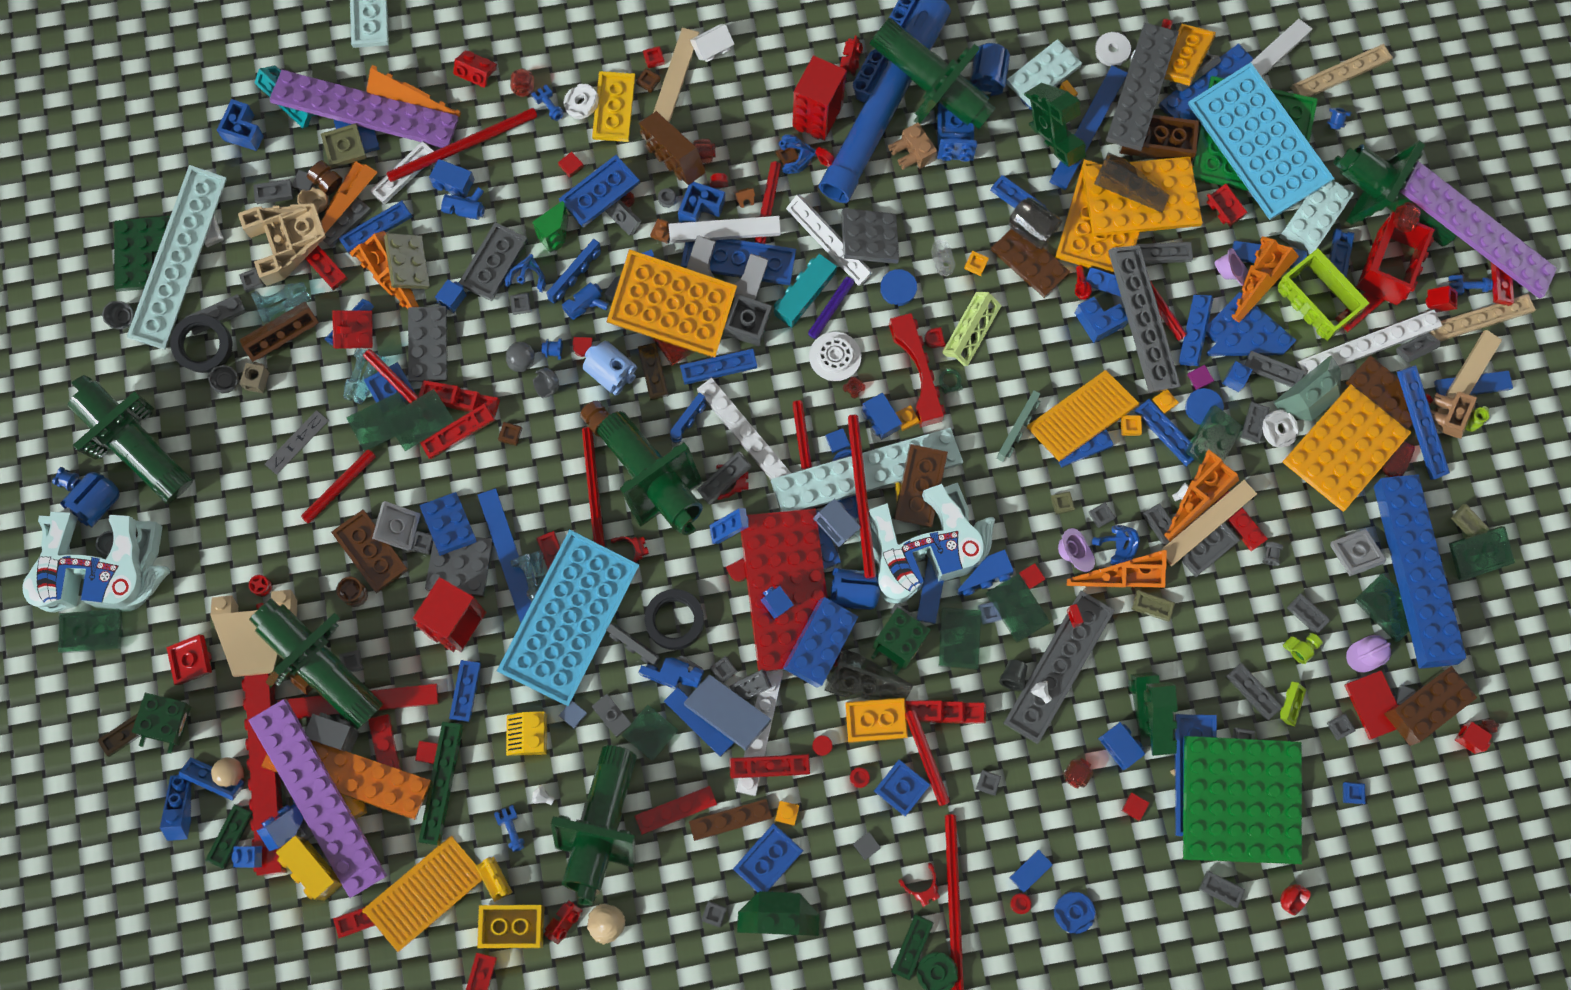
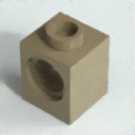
(258, 384)

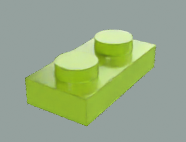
(1293, 703)

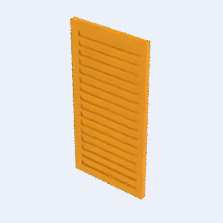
(1082, 415)
(423, 894)

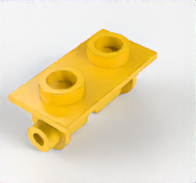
(493, 879)

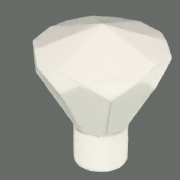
(1180, 494)
(1041, 691)
(541, 796)

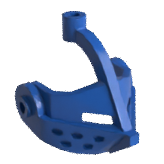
(806, 153)
(528, 262)
(1121, 555)

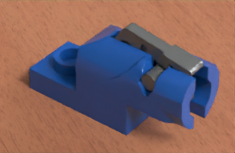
(673, 672)

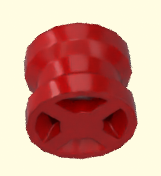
(257, 582)

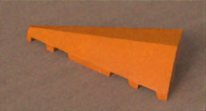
(387, 87)
(351, 187)
(374, 257)
(1270, 264)
(1208, 486)
(1138, 572)

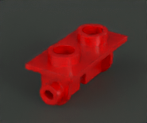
(853, 49)
(557, 930)

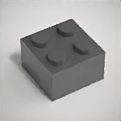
(747, 320)
(332, 733)

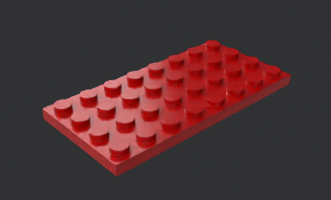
(785, 553)

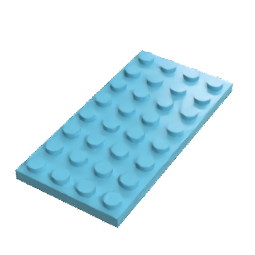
(1260, 141)
(568, 618)

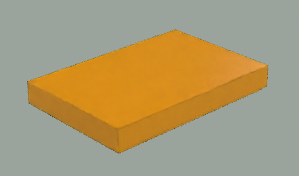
(876, 720)

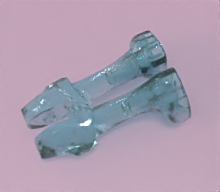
(292, 292)
(354, 387)
(525, 563)

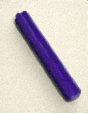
(831, 307)

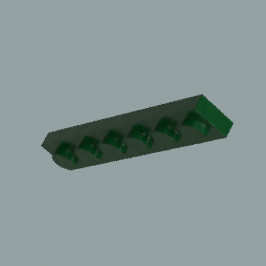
(441, 783)

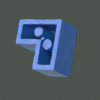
(237, 126)
(700, 199)
(1100, 323)

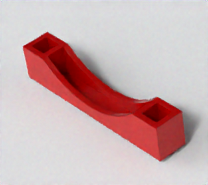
(905, 335)

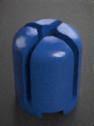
(990, 68)
(91, 498)
(853, 590)

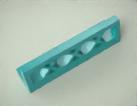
(267, 82)

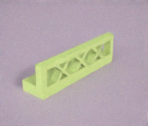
(969, 324)

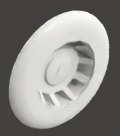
(835, 355)

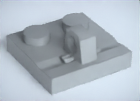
(396, 526)
(1358, 552)

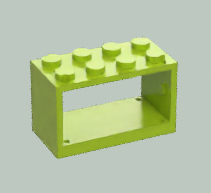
(1334, 281)

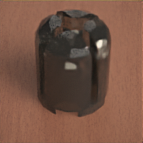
(1034, 222)

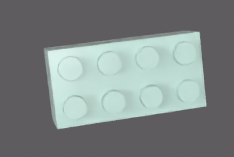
(1316, 217)

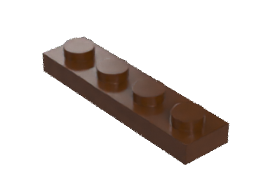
(730, 820)

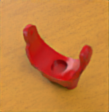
(741, 484)
(638, 543)
(930, 893)

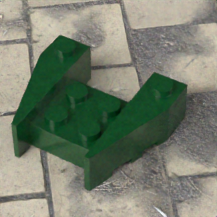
(1050, 113)
(1154, 712)

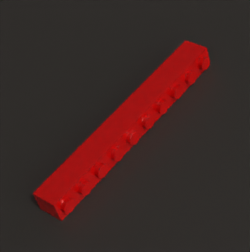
(263, 783)

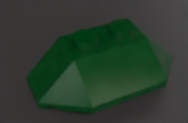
(778, 914)

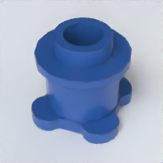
(1338, 118)
(552, 348)
(66, 479)

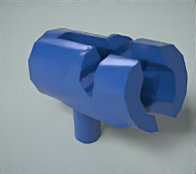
(464, 207)
(585, 298)

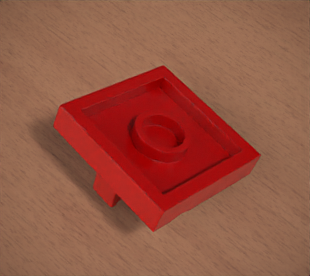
(352, 329)
(189, 659)

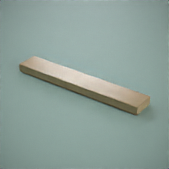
(1342, 72)
(676, 74)
(1483, 318)
(1472, 368)
(1208, 522)

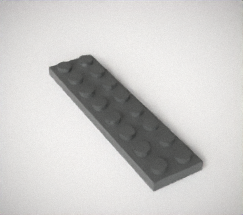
(1142, 86)
(1144, 318)
(1058, 667)

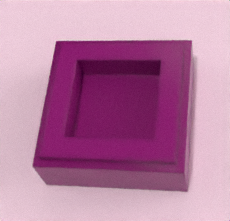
(1200, 377)

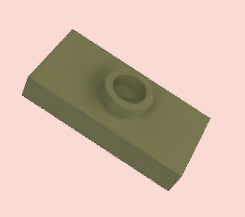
(1469, 521)
(1153, 605)

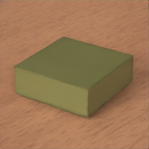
(1062, 503)

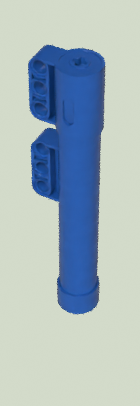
(882, 91)

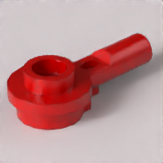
(1082, 288)

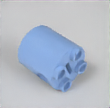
(609, 367)

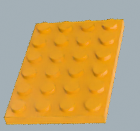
(1118, 215)
(1077, 242)
(671, 303)
(1346, 447)

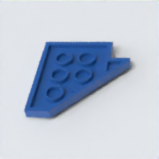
(1253, 333)

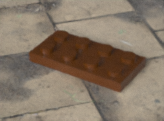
(1031, 263)
(1383, 389)
(922, 471)
(373, 558)

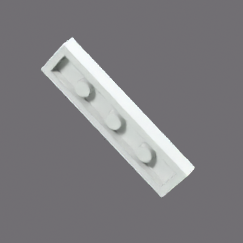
(385, 189)

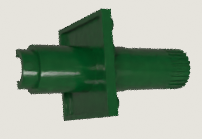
(934, 75)
(1382, 182)
(119, 429)
(658, 481)
(310, 658)
(595, 837)

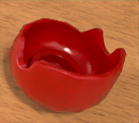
(1294, 898)

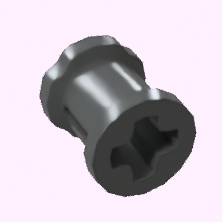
(1272, 553)

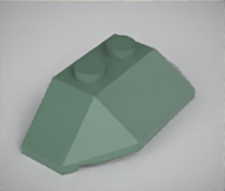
(1313, 392)

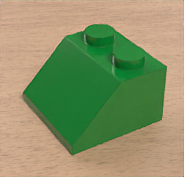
(552, 227)

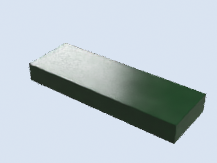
(229, 836)
(912, 947)

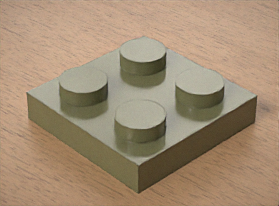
(343, 145)

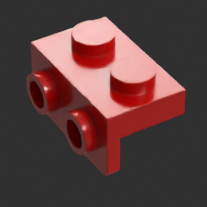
(473, 68)
(1227, 205)

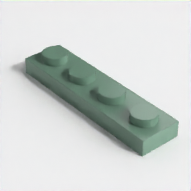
(1016, 433)

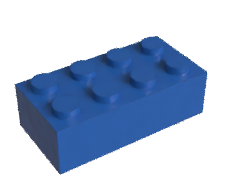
(820, 642)

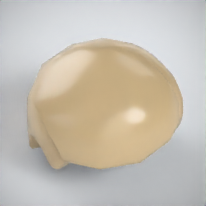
(314, 196)
(227, 772)

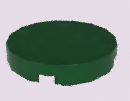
(937, 972)

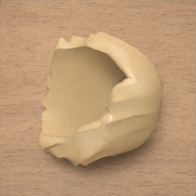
(605, 923)

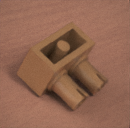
(918, 145)
(1459, 413)

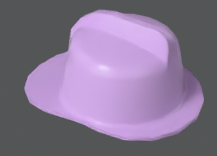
(1232, 267)
(1075, 550)
(1368, 653)

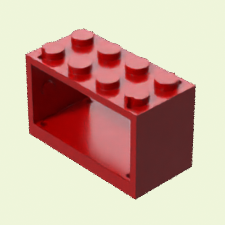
(818, 98)
(1385, 285)
(449, 615)

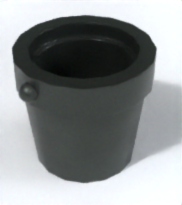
(1014, 675)

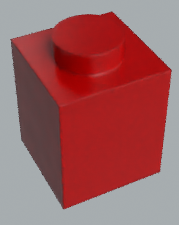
(1442, 299)
(1474, 738)

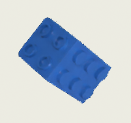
(954, 137)

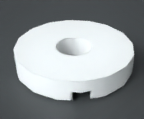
(1115, 40)
(584, 109)
(1271, 430)

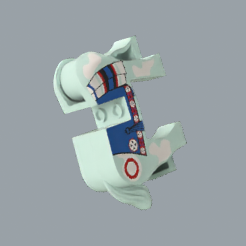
(951, 551)
(113, 583)

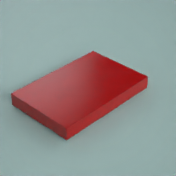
(1372, 699)

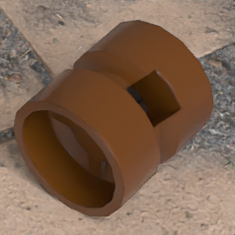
(322, 175)
(593, 415)
(352, 591)

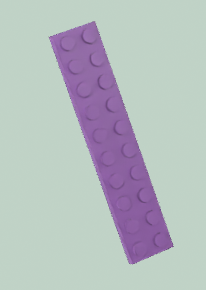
(364, 109)
(1479, 230)
(317, 798)

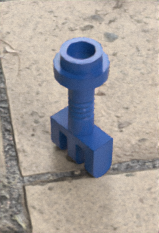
(556, 112)
(1457, 282)
(516, 843)

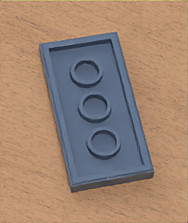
(727, 712)

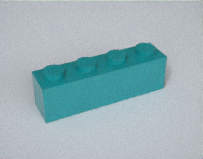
(805, 290)

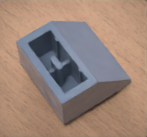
(837, 522)

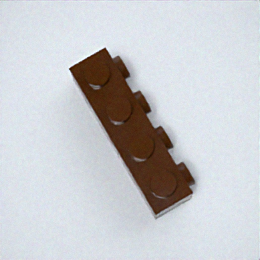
(278, 331)

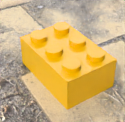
(308, 868)
(510, 926)

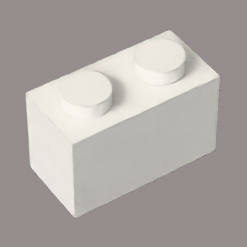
(712, 42)

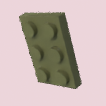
(406, 261)

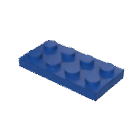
(599, 191)

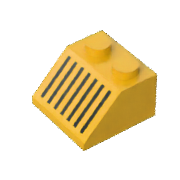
(526, 734)

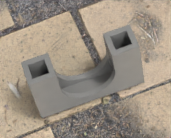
(750, 281)

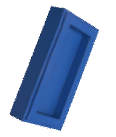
(1030, 871)

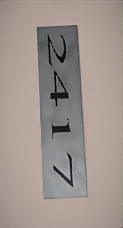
(296, 442)

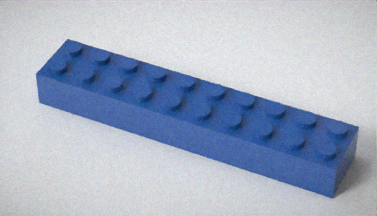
(1419, 572)

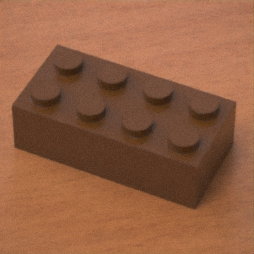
(1167, 139)
(672, 148)
(1430, 705)

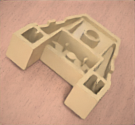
(291, 235)
(242, 646)

